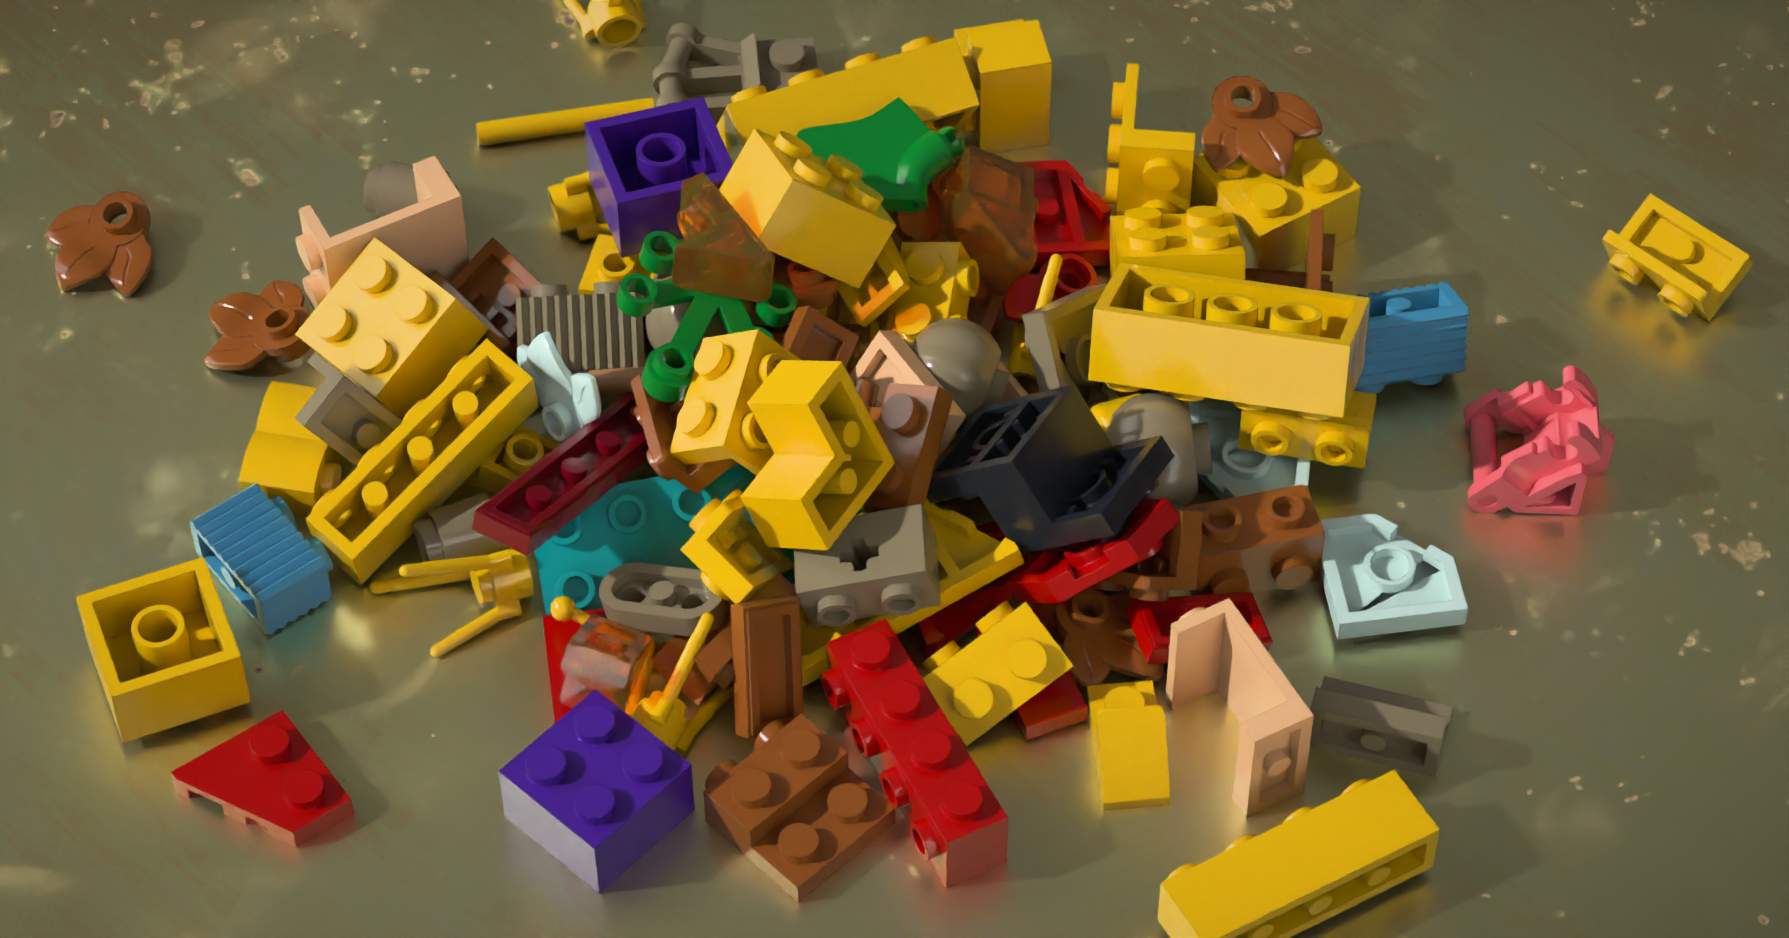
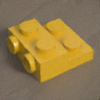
(941, 287)

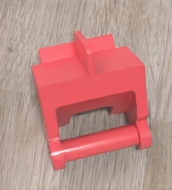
(1558, 450)

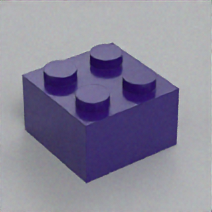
(641, 165)
(597, 790)

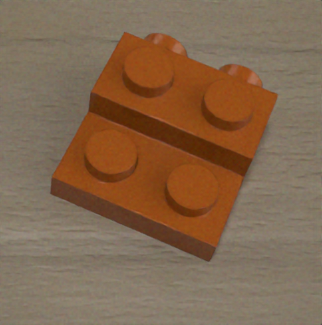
(795, 806)

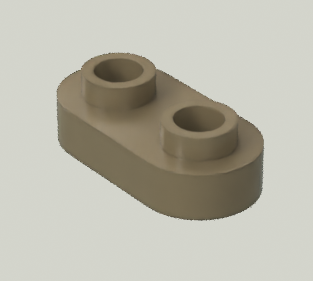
(659, 598)

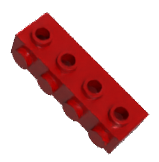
(915, 753)

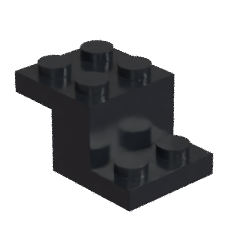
(1048, 470)

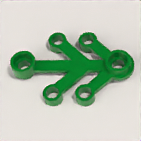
(672, 364)

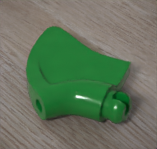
(892, 151)

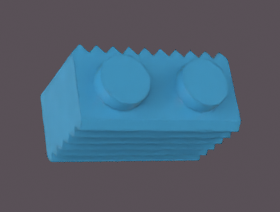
(1414, 336)
(263, 557)

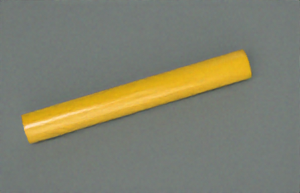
(553, 122)

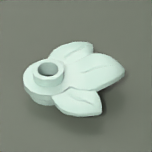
(566, 398)

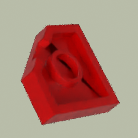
(1064, 573)

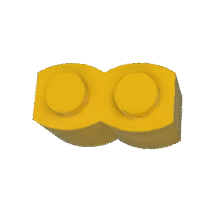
(286, 455)

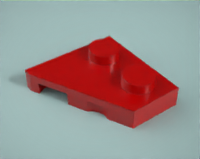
(269, 781)

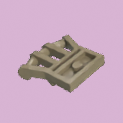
(741, 66)

